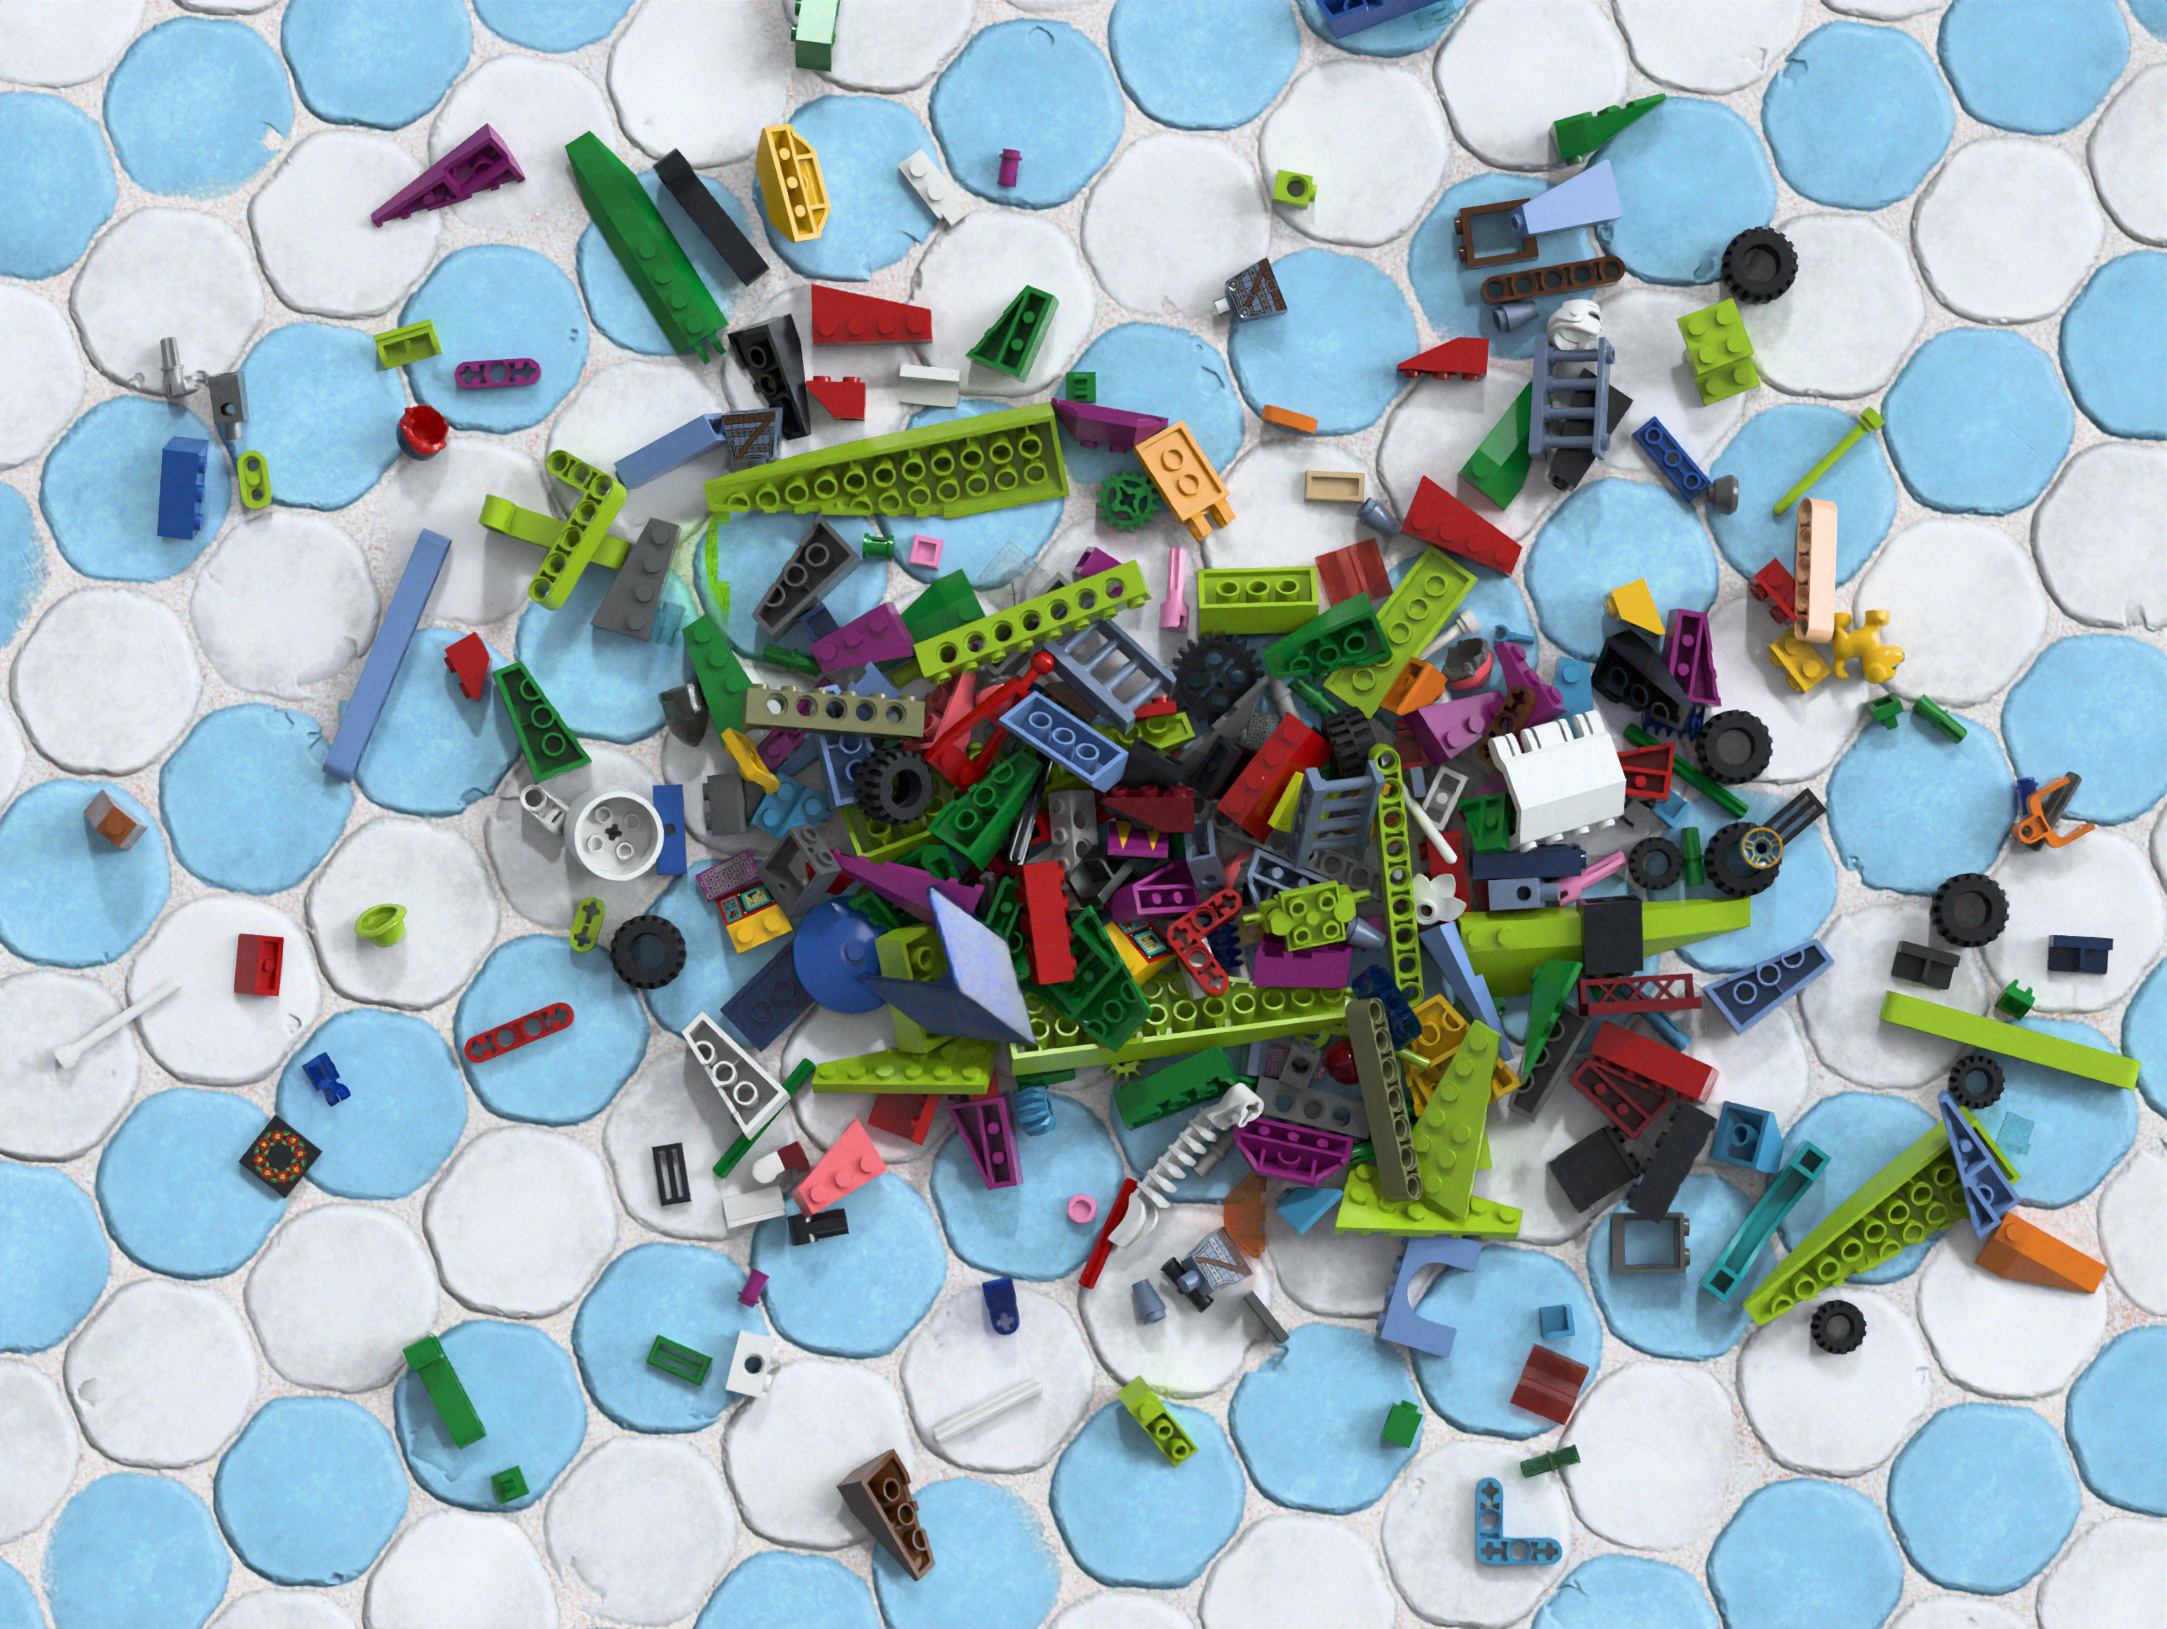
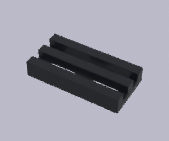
(1813, 801)
(683, 1172)

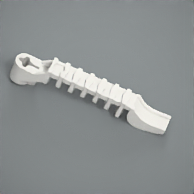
(1235, 1107)

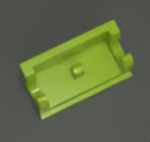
(408, 344)

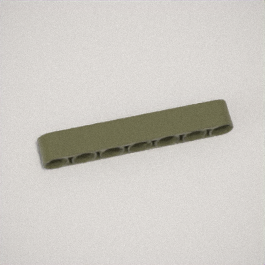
(1384, 1100)

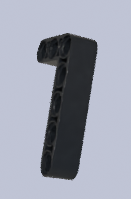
(710, 217)

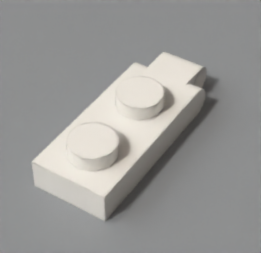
(932, 187)

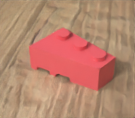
(839, 1171)

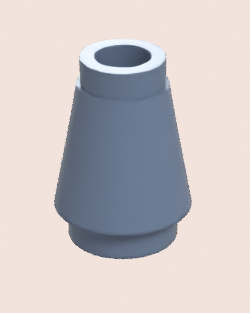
(1512, 315)
(1378, 518)
(1364, 935)
(1148, 1303)

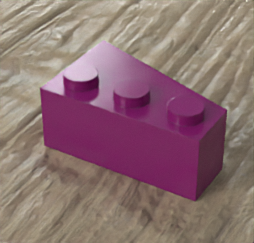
(872, 637)
(1689, 656)
(1453, 725)
(1157, 895)
(1308, 967)
(991, 1139)

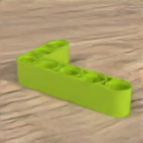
(529, 526)
(578, 527)

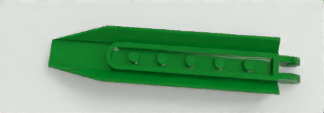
(645, 247)

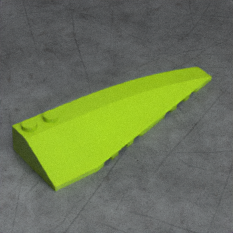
(1513, 942)
(1889, 1212)

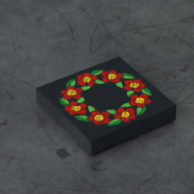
(280, 1156)

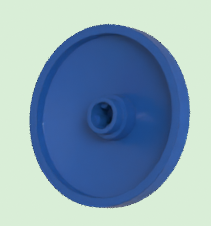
(830, 952)

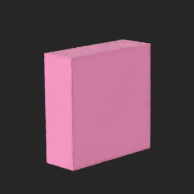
(926, 551)

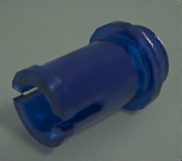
(2026, 787)

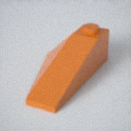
(2031, 1255)

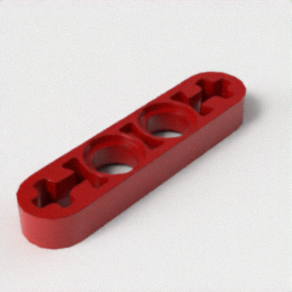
(521, 1037)

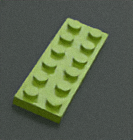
(1410, 624)

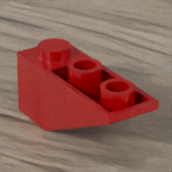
(1457, 357)

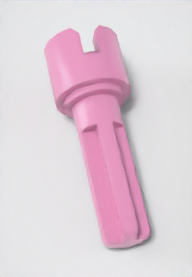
(1174, 611)
(1572, 886)

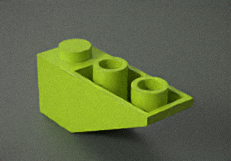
(1157, 1421)

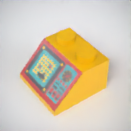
(1635, 609)
(753, 917)
(1140, 947)

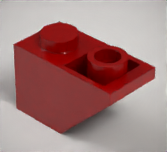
(841, 399)
(472, 663)

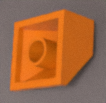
(1414, 688)

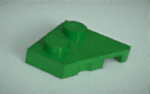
(1488, 821)

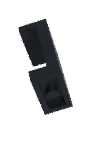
(1147, 767)
(1222, 767)
(1611, 935)
(1594, 1167)

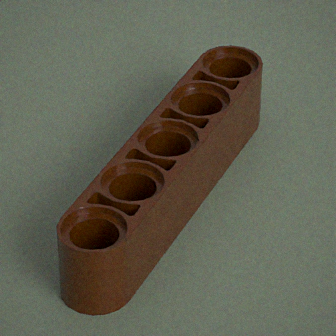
(1565, 272)

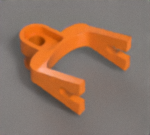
(2037, 824)

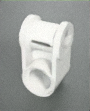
(547, 810)

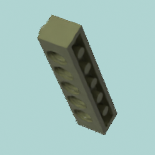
(757, 716)

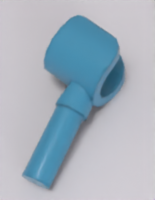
(1513, 636)

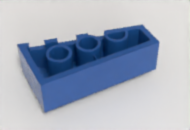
(1352, 16)

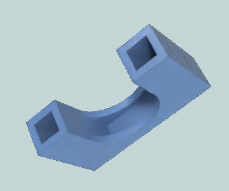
(1400, 1322)

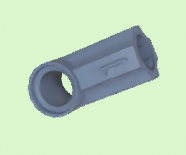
(1254, 1058)

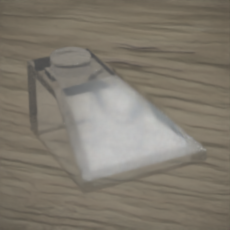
(1010, 578)

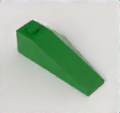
(1585, 133)
(1547, 999)

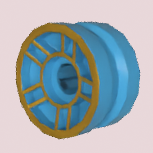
(1772, 852)

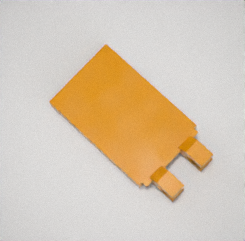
(1185, 479)

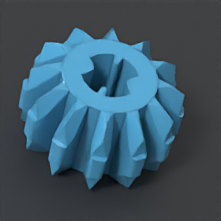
(1035, 1110)

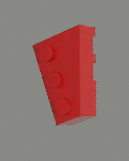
(1648, 772)
(1437, 865)

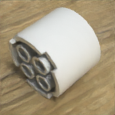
(624, 853)

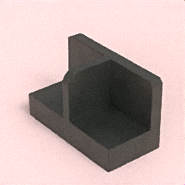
(1097, 877)
(1924, 965)

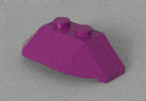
(1107, 426)
(1291, 1151)

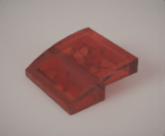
(1353, 572)
(1549, 1384)

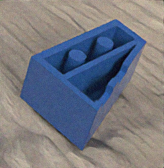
(182, 487)

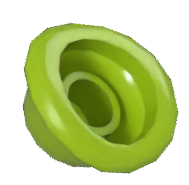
(382, 924)

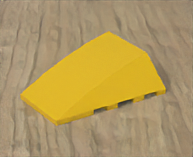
(1439, 1041)

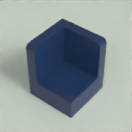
(818, 622)

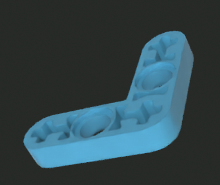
(1496, 1536)

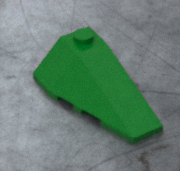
(1503, 458)
(939, 609)
(1335, 639)
(982, 817)

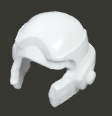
(1574, 325)

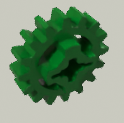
(1139, 494)

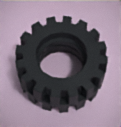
(1655, 882)

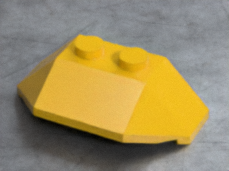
(792, 183)

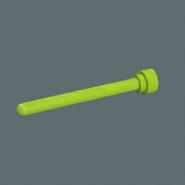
(1869, 421)

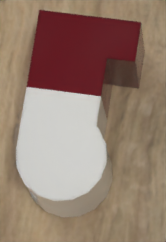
(768, 1167)

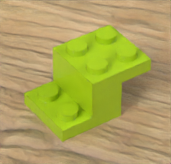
(1718, 352)

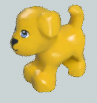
(1878, 660)

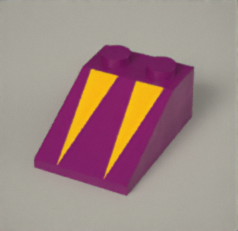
(1129, 842)

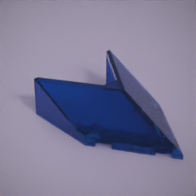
(976, 993)

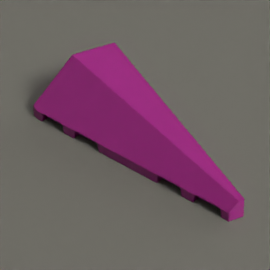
(471, 167)
(905, 885)

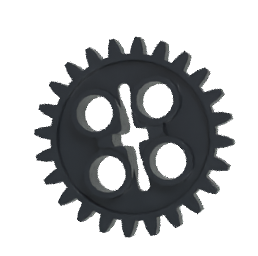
(1195, 663)

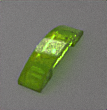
(720, 589)

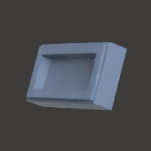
(1418, 782)

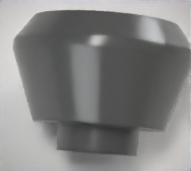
(1723, 494)

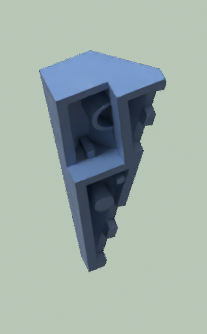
(807, 754)
(1450, 957)
(1983, 1183)

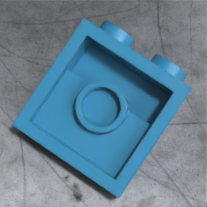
(789, 807)

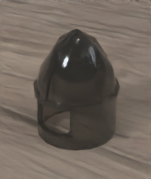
(685, 713)

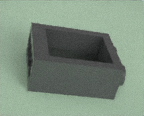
(776, 873)
(1617, 1244)

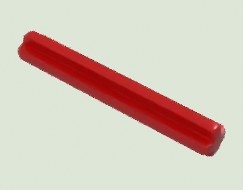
(1103, 1244)

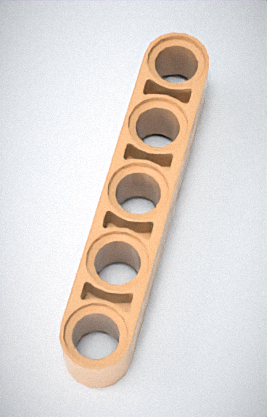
(1815, 570)

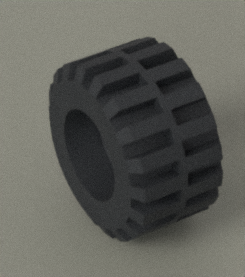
(1777, 247)
(1351, 741)
(1759, 741)
(875, 780)
(1720, 874)
(1994, 902)
(621, 952)

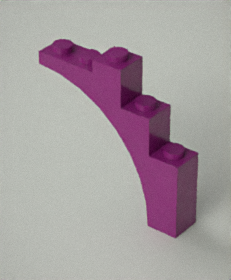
(1547, 708)

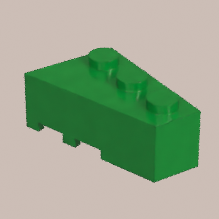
(1017, 335)

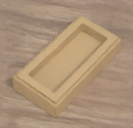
(1334, 486)

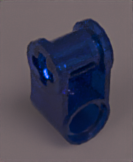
(1001, 1299)

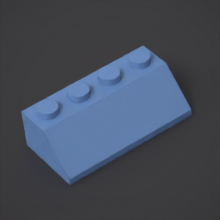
(1067, 741)

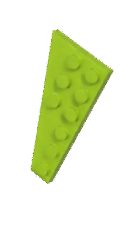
(952, 1068)
(1455, 1119)
(1367, 1211)

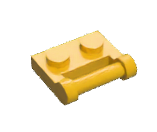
(751, 765)

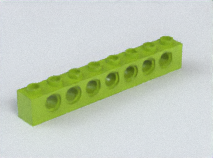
(932, 652)

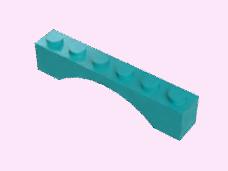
(1764, 1218)

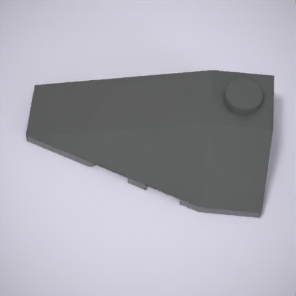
(1229, 724)

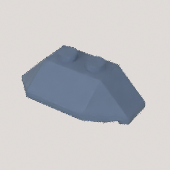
(1270, 875)

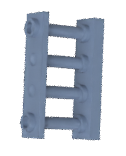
(1545, 384)
(1098, 694)
(1311, 806)

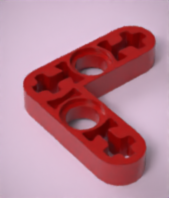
(1196, 933)

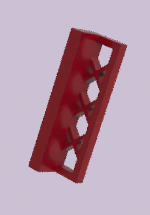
(1641, 1005)

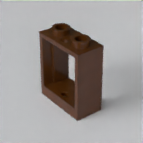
(1466, 252)

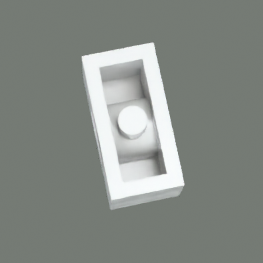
(1444, 796)
(743, 1380)

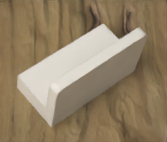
(929, 386)
(754, 1206)

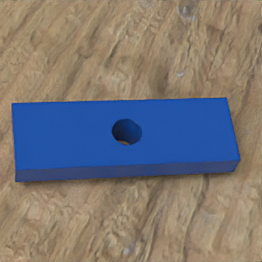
(1658, 445)
(669, 804)

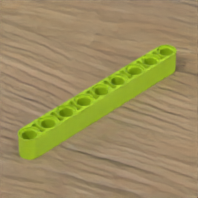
(1404, 887)
(2010, 1040)

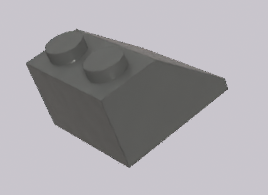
(727, 804)

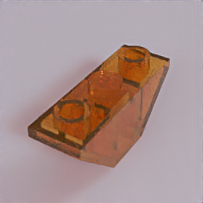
(1244, 1213)

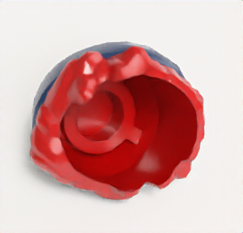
(421, 432)

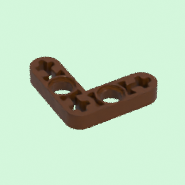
(1510, 702)

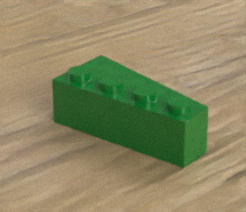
(718, 673)
(541, 732)
(1176, 1088)

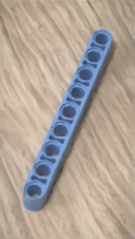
(387, 655)

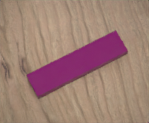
(779, 743)

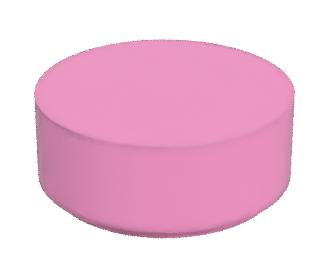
(1081, 1208)

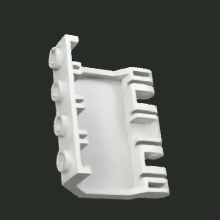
(1561, 780)

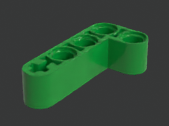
(446, 1390)

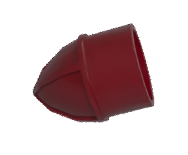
(1341, 1062)

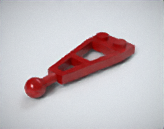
(951, 760)

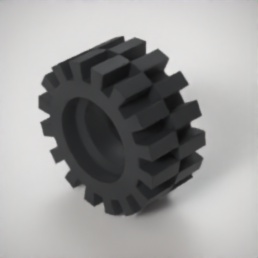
(1993, 1074)
(1821, 1320)

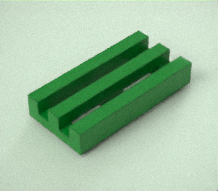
(656, 1350)

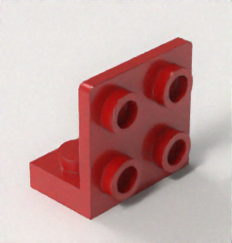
(1777, 589)
(905, 1114)

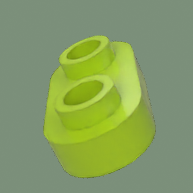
(254, 480)

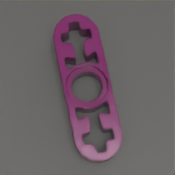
(489, 364)

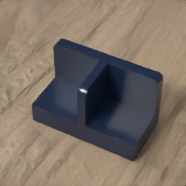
(2078, 954)

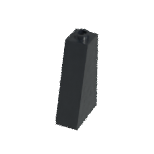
(1572, 463)

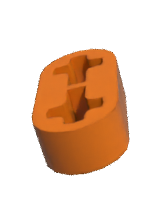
(1289, 419)

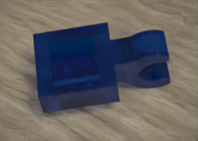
(323, 1076)

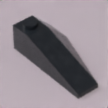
(775, 362)
(1636, 676)

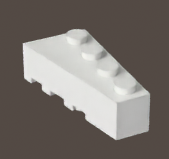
(740, 1080)

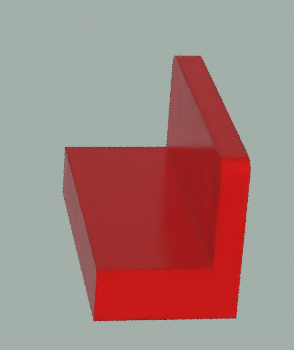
(258, 964)

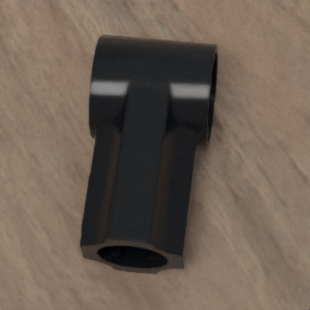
(817, 1226)

